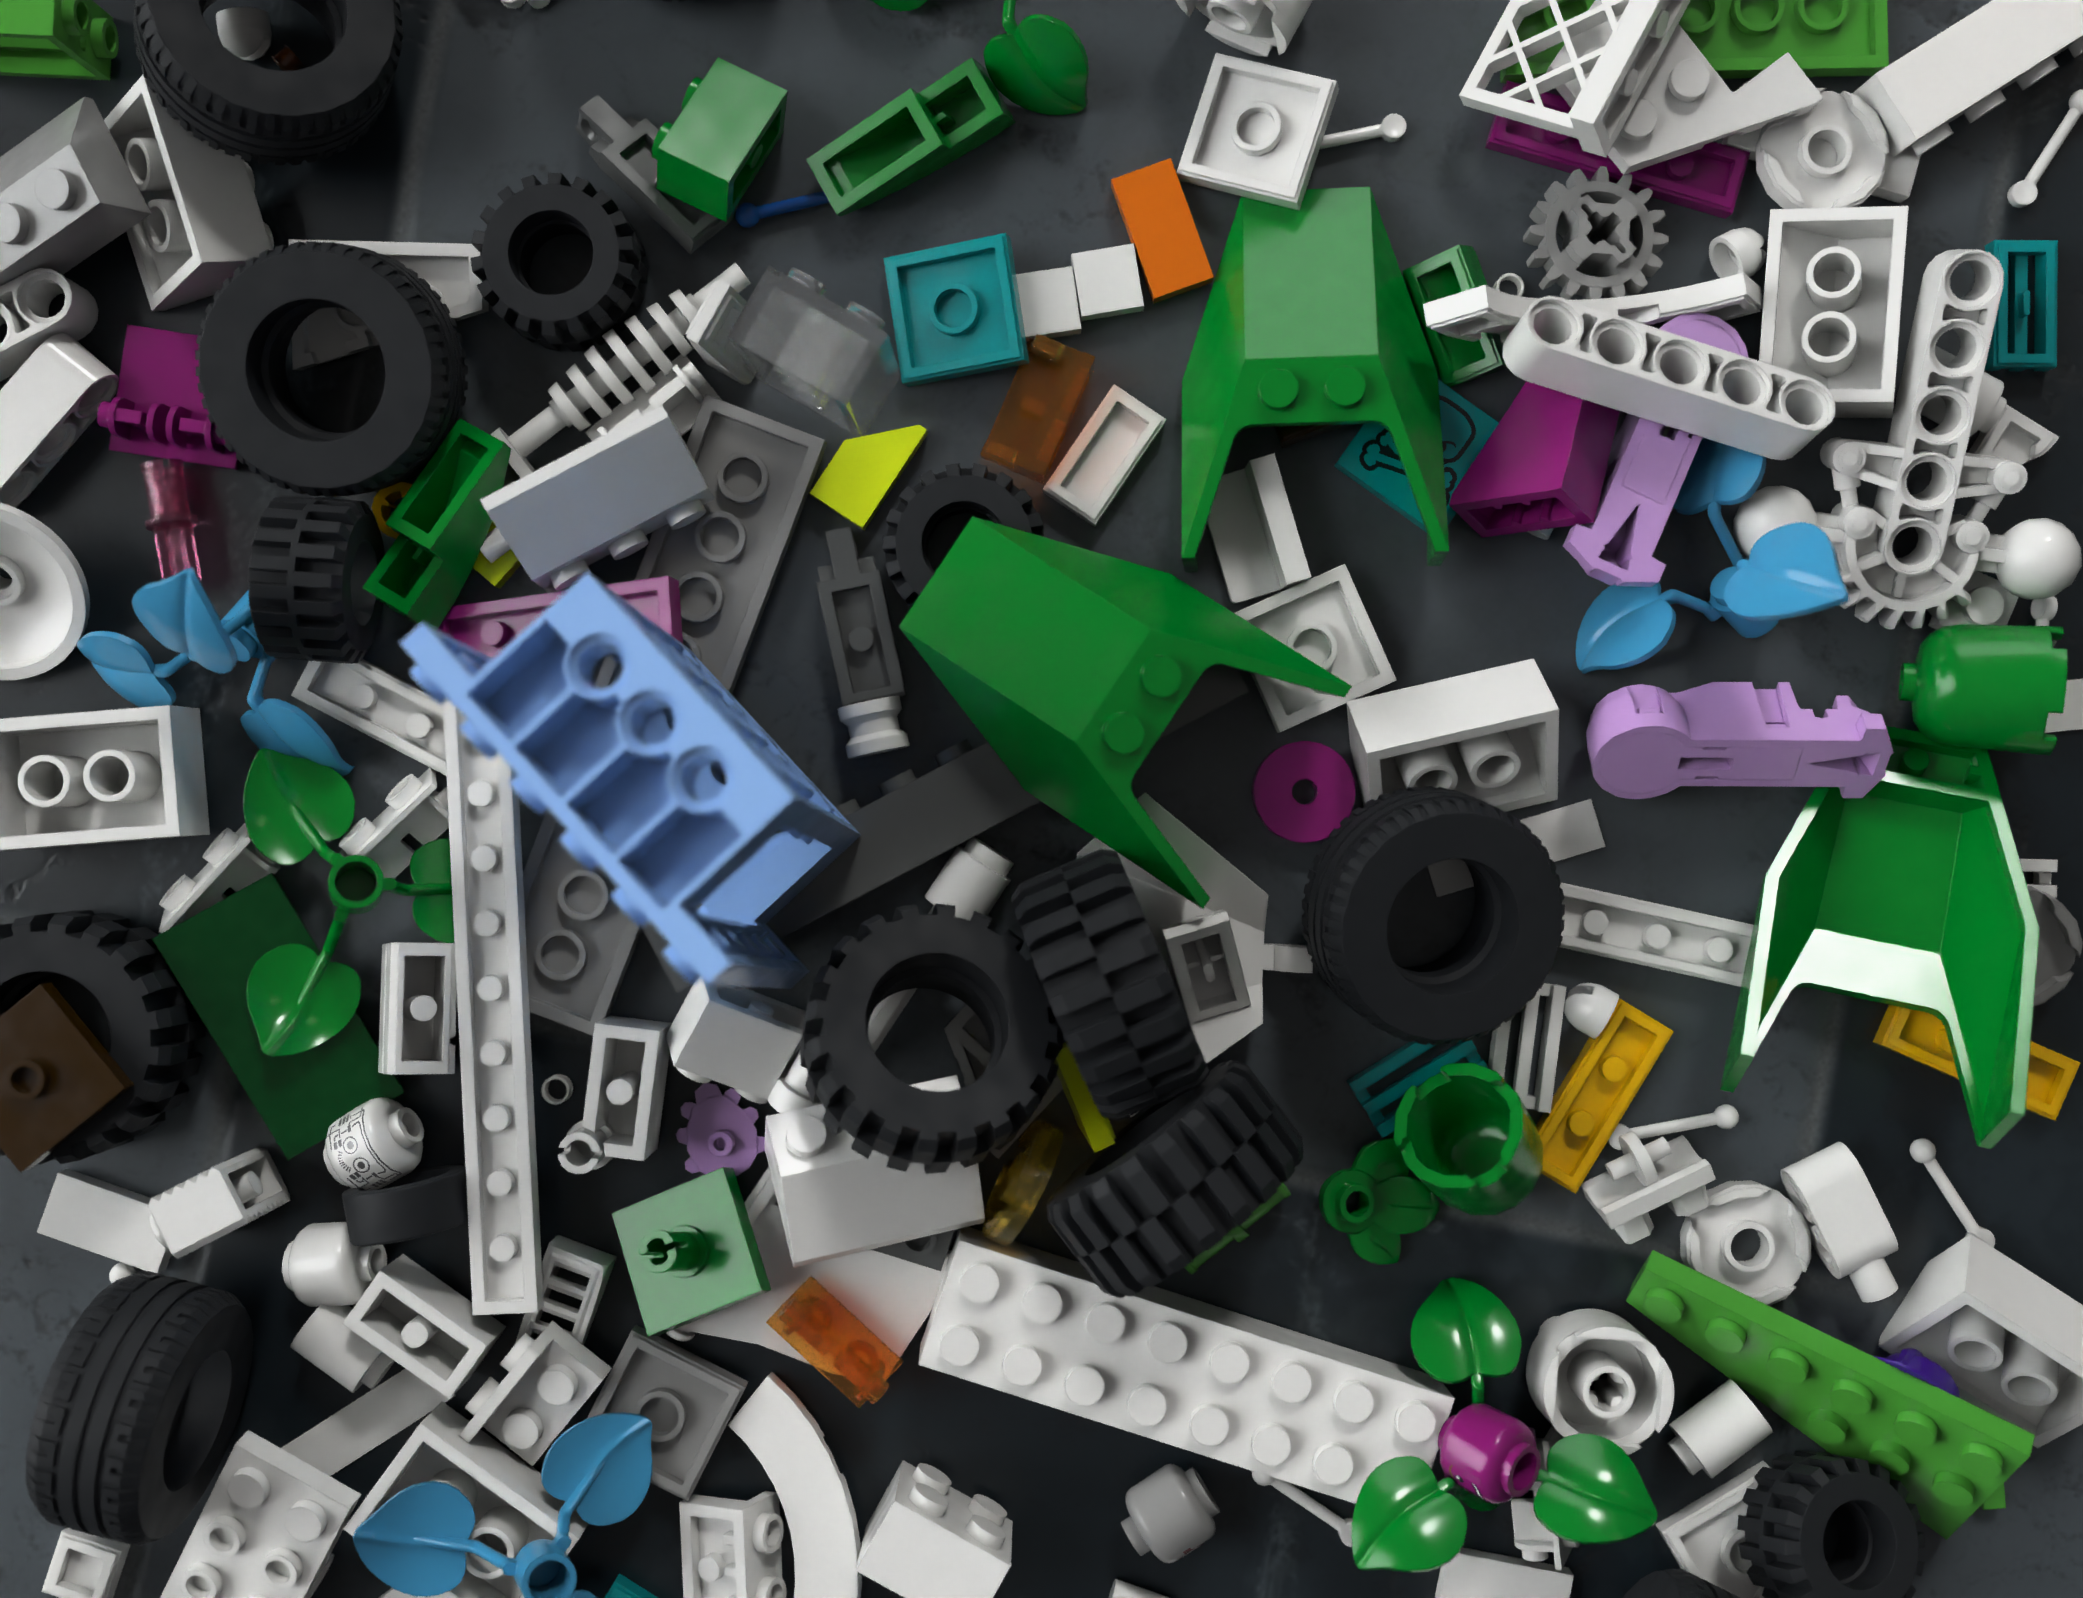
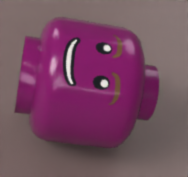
(1489, 1453)

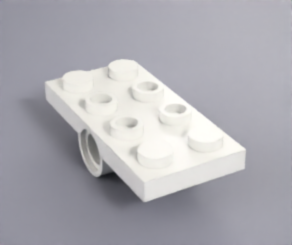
(263, 1528)

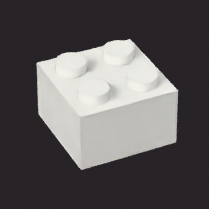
(935, 1538)

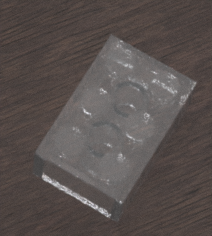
(817, 350)

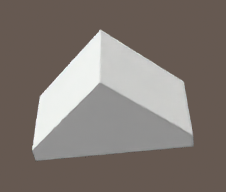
(1206, 965)

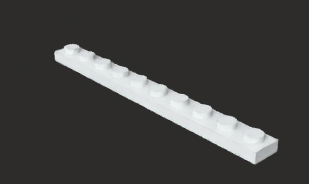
(493, 1027)

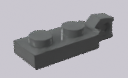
(624, 154)
(858, 623)

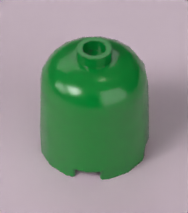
(1987, 686)
(1470, 1139)

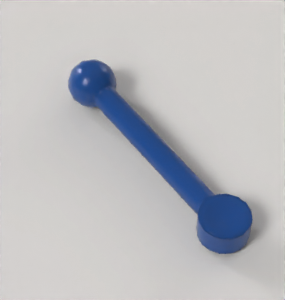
(749, 214)

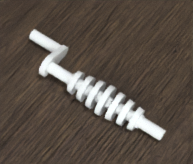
(609, 375)

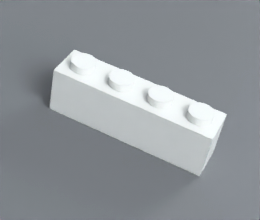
(1969, 67)

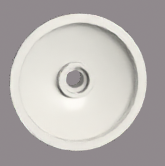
(43, 603)

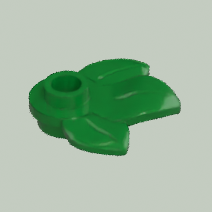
(1387, 1202)

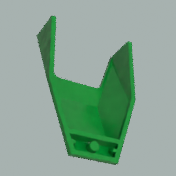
(1310, 332)
(1080, 669)
(1909, 908)

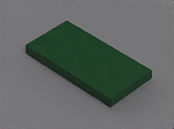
(293, 1092)

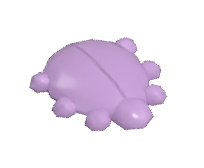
(719, 1132)

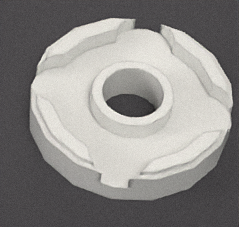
(1859, 146)
(1782, 1234)

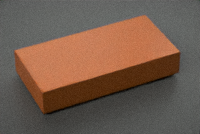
(1162, 230)

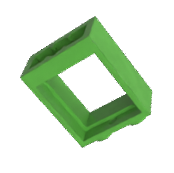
(56, 39)

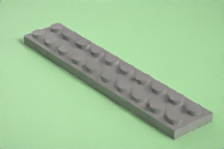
(725, 574)

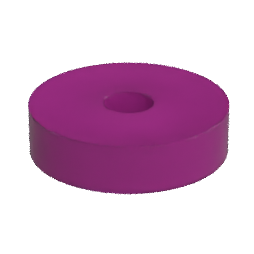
(1332, 791)

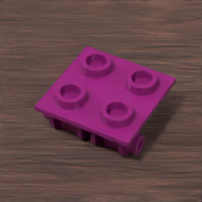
(160, 403)

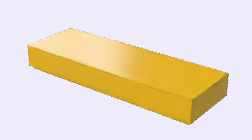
(1926, 1041)
(1598, 1093)

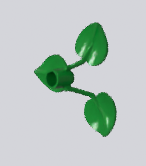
(1034, 63)
(288, 813)
(1417, 1526)

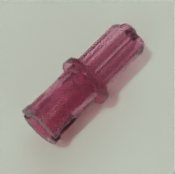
(170, 517)

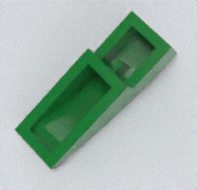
(911, 138)
(440, 526)

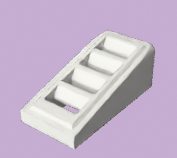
(712, 326)
(583, 1261)

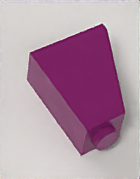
(1538, 465)

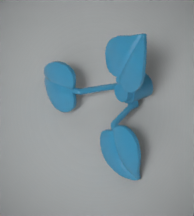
(1786, 575)
(185, 621)
(424, 1530)

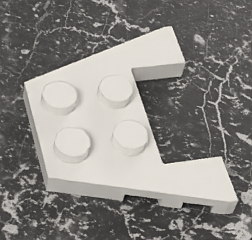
(1689, 101)

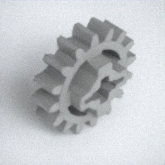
(1582, 218)

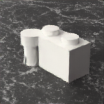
(742, 1043)
(621, 1095)

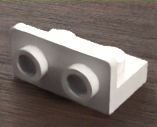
(539, 1394)
(732, 1547)

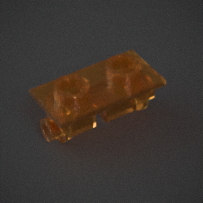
(835, 1342)

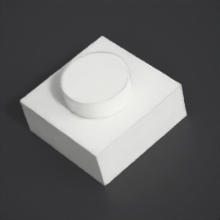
(1989, 604)

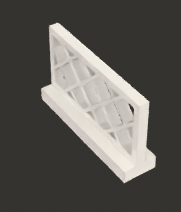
(1616, 69)

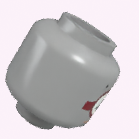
(1170, 1513)

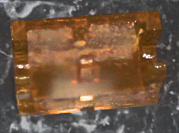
(1039, 408)

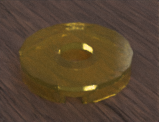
(1022, 1182)

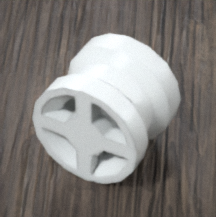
(873, 727)

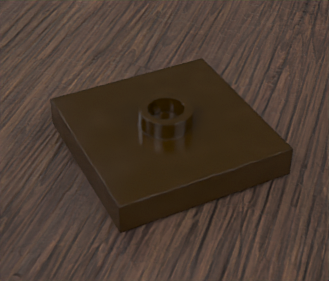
(50, 1076)

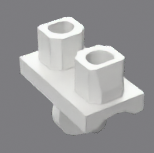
(1646, 1180)

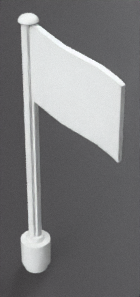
(877, 1288)

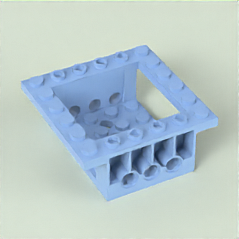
(643, 780)

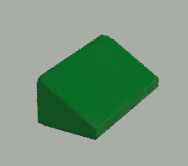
(1444, 276)

